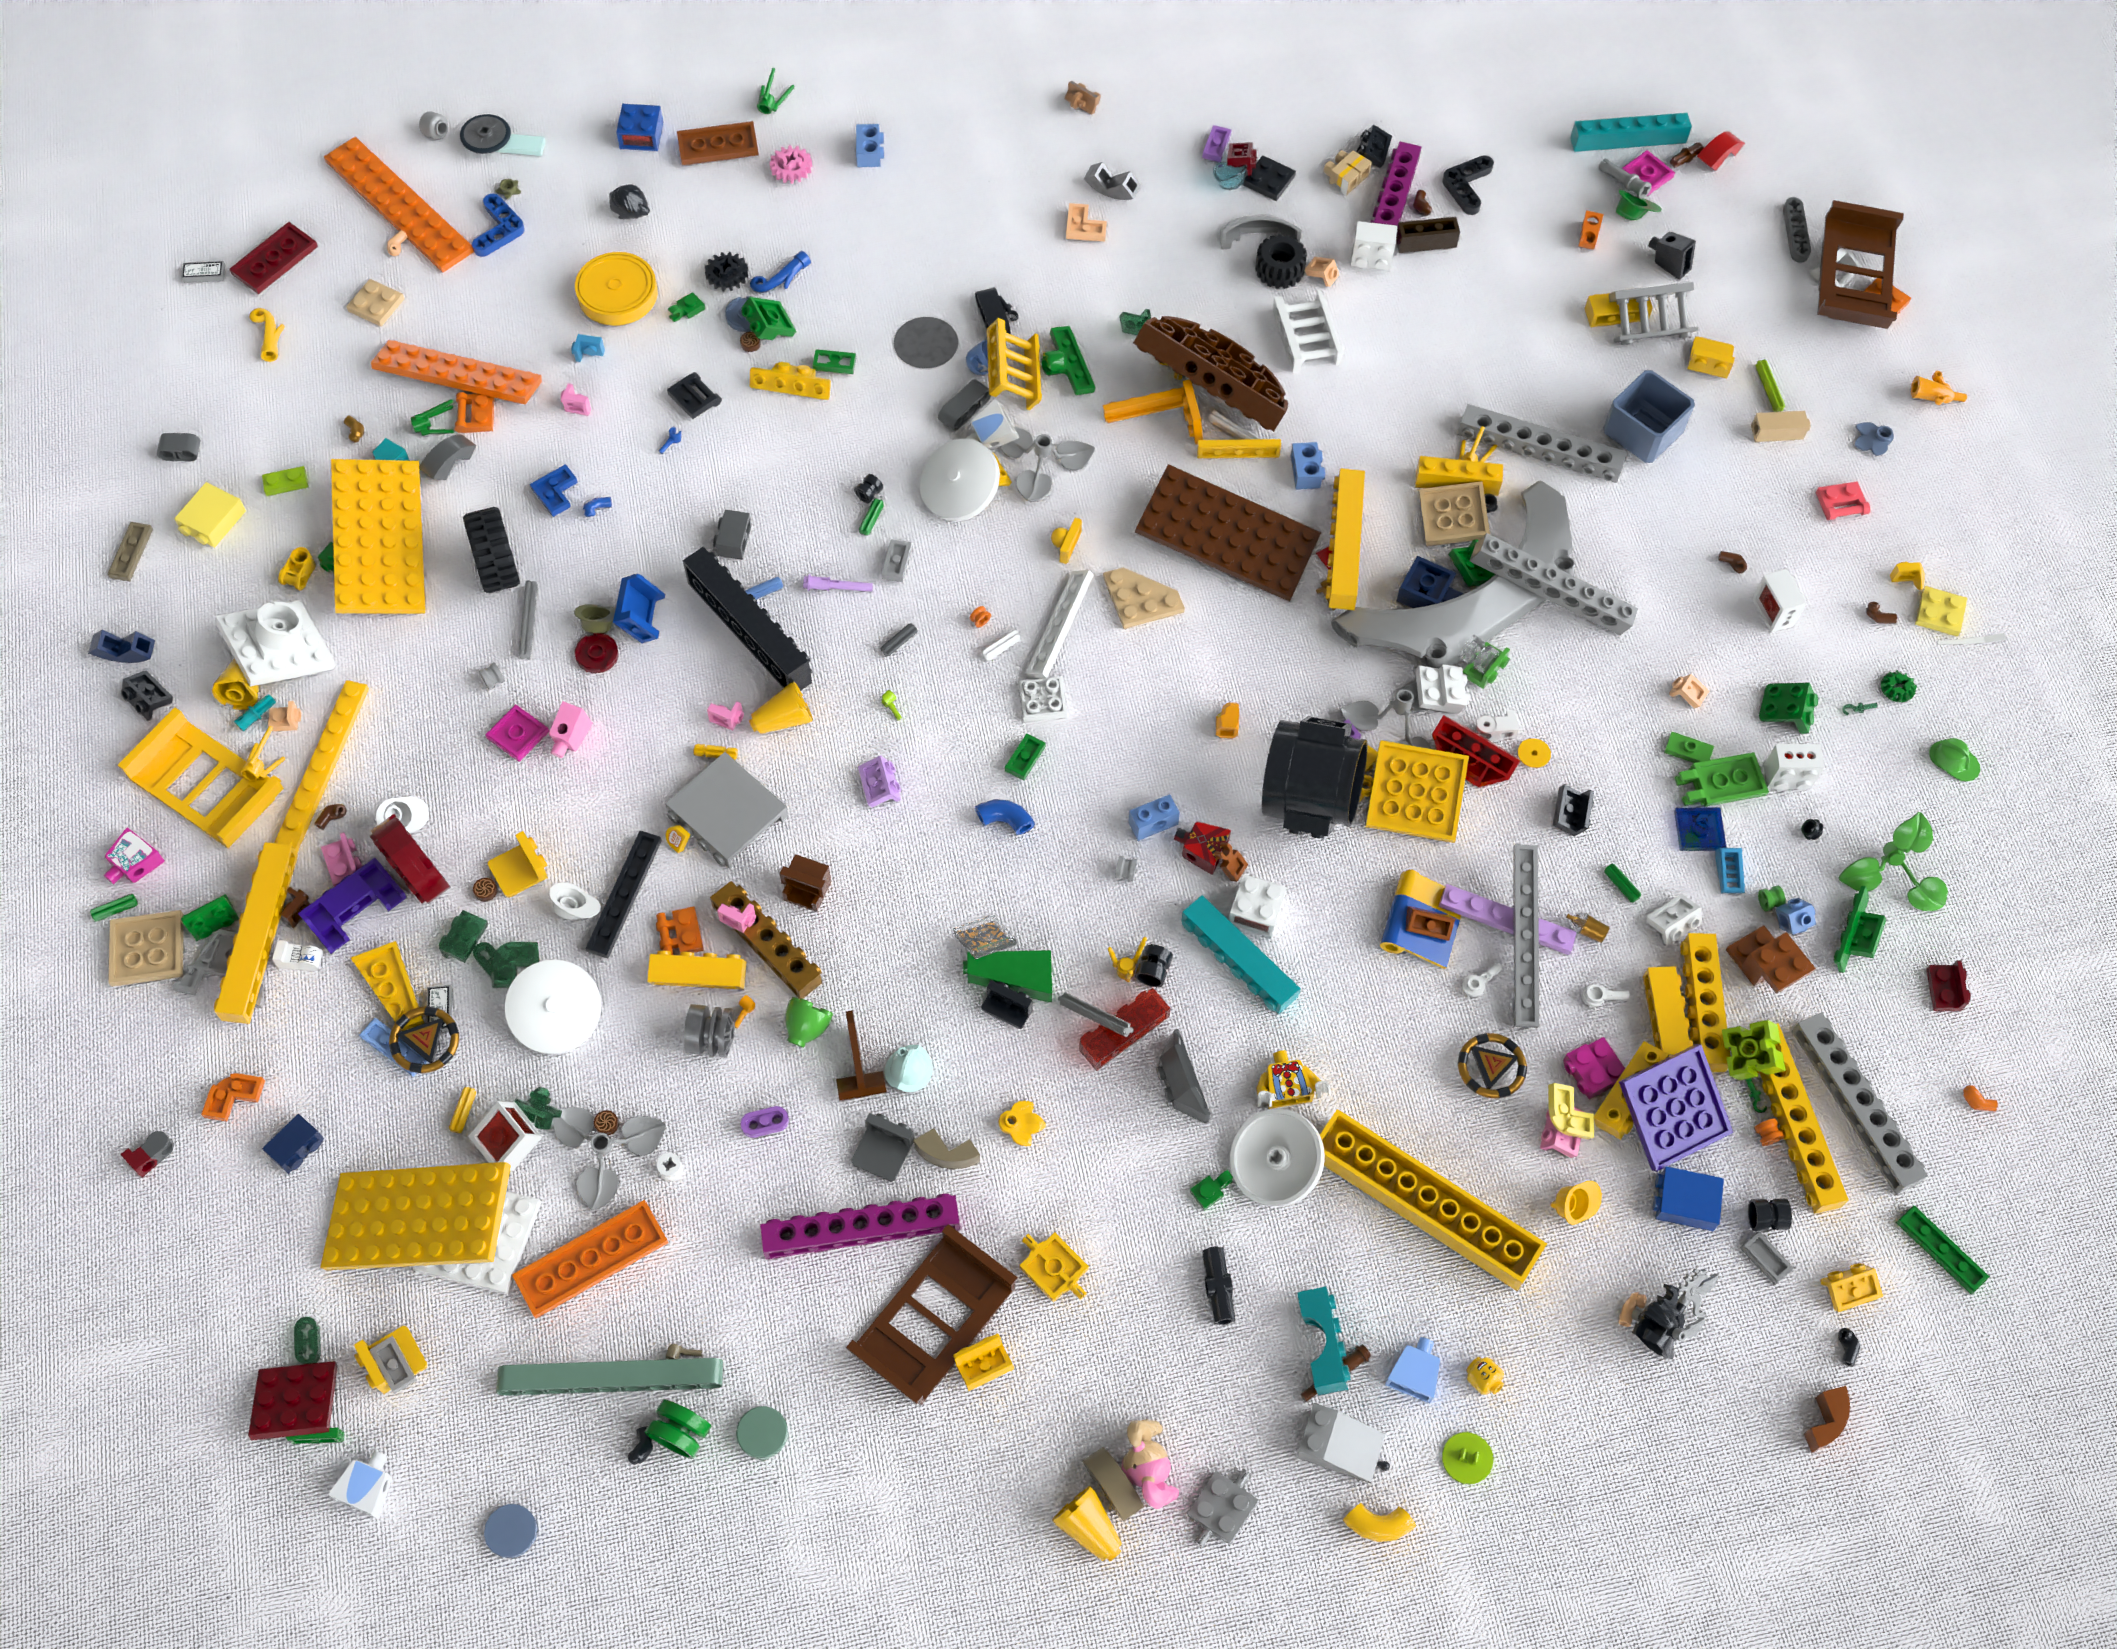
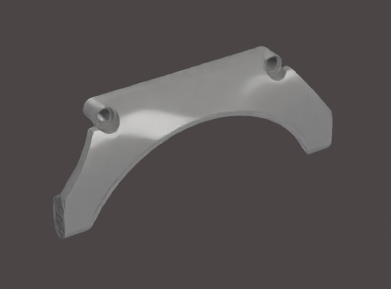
(1445, 627)

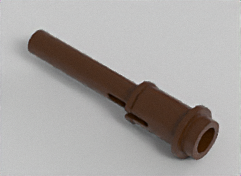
(1353, 1360)

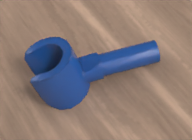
(673, 438)

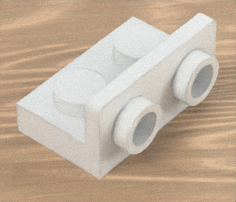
(1675, 918)

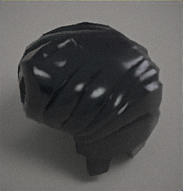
(628, 202)

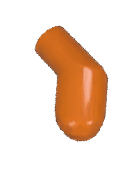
(1977, 1101)

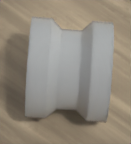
(491, 675)
(1126, 868)

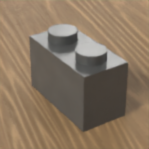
(733, 534)

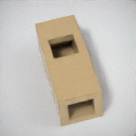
(1780, 426)

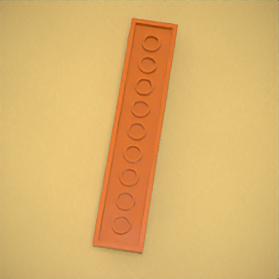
(399, 204)

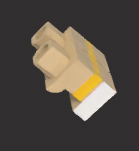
(1349, 171)

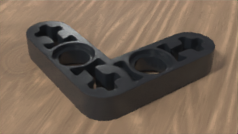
(1462, 179)

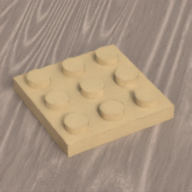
(1454, 513)
(146, 948)

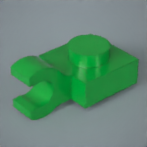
(688, 305)
(1209, 1191)

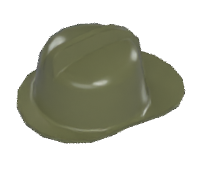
(595, 617)

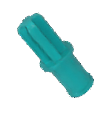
(255, 712)

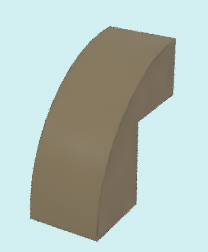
(935, 1152)
(1114, 1483)

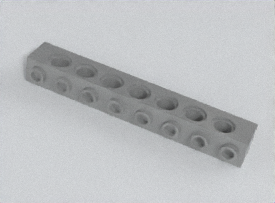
(1543, 443)
(1553, 584)
(1859, 1115)

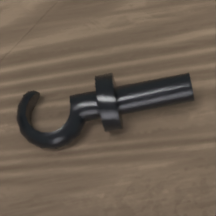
(1007, 308)

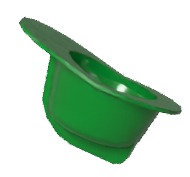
(1633, 207)

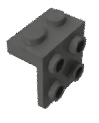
(883, 1147)

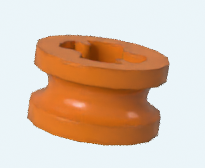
(980, 616)

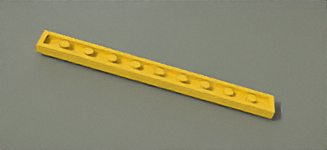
(322, 764)

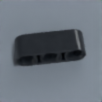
(991, 307)

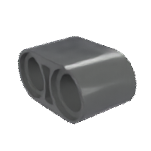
(178, 447)

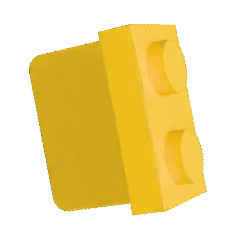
(1711, 357)
(518, 867)
(408, 1347)

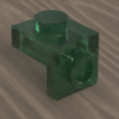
(1133, 323)

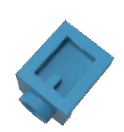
(588, 345)

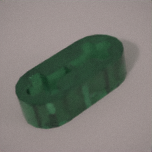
(481, 960)
(301, 1342)

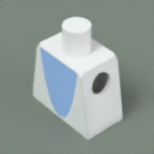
(993, 427)
(363, 1485)

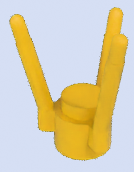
(1471, 456)
(253, 767)
(1126, 965)

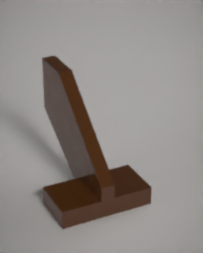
(861, 1084)

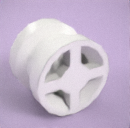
(670, 1173)

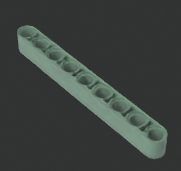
(609, 1376)

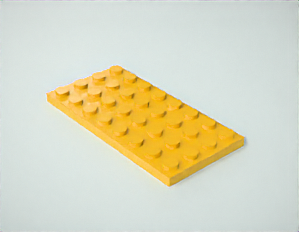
(377, 537)
(416, 1216)

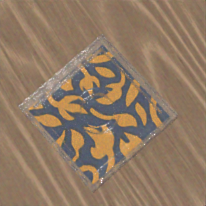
(984, 936)

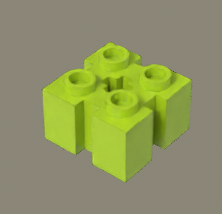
(1741, 1044)

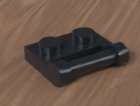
(689, 399)

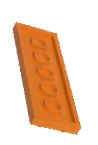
(590, 1259)

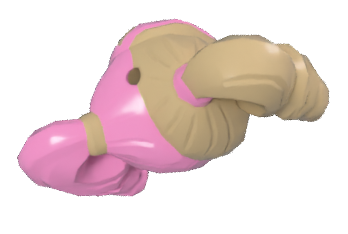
(1150, 1462)

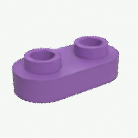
(764, 1120)

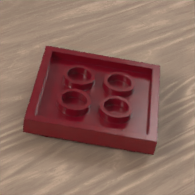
(293, 1400)

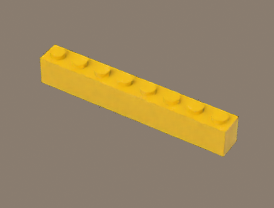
(1346, 539)
(256, 933)

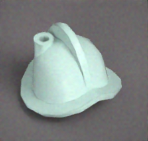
(909, 1068)

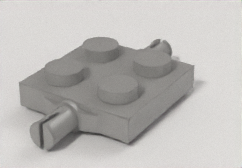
(1222, 1508)

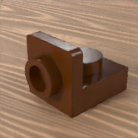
(291, 910)

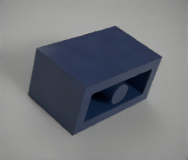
(293, 1144)

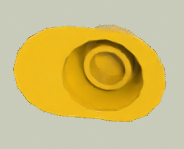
(1578, 1201)

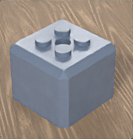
(1648, 416)

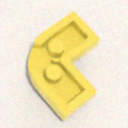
(1563, 1114)

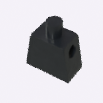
(1674, 253)

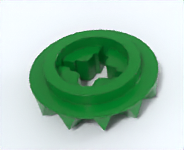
(1898, 694)

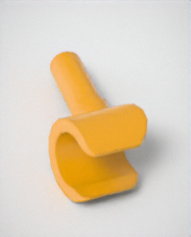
(748, 1006)

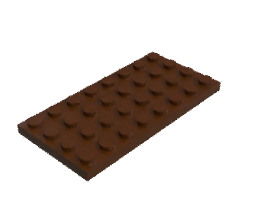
(1228, 532)

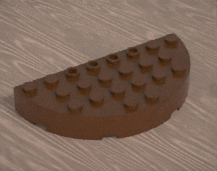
(1217, 366)

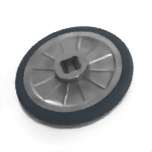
(485, 133)

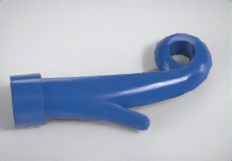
(800, 261)

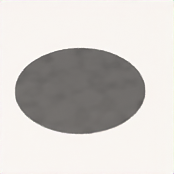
(926, 342)

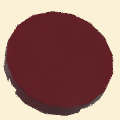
(596, 653)

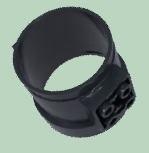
(1314, 775)

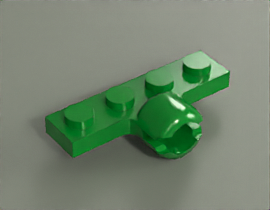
(1067, 360)

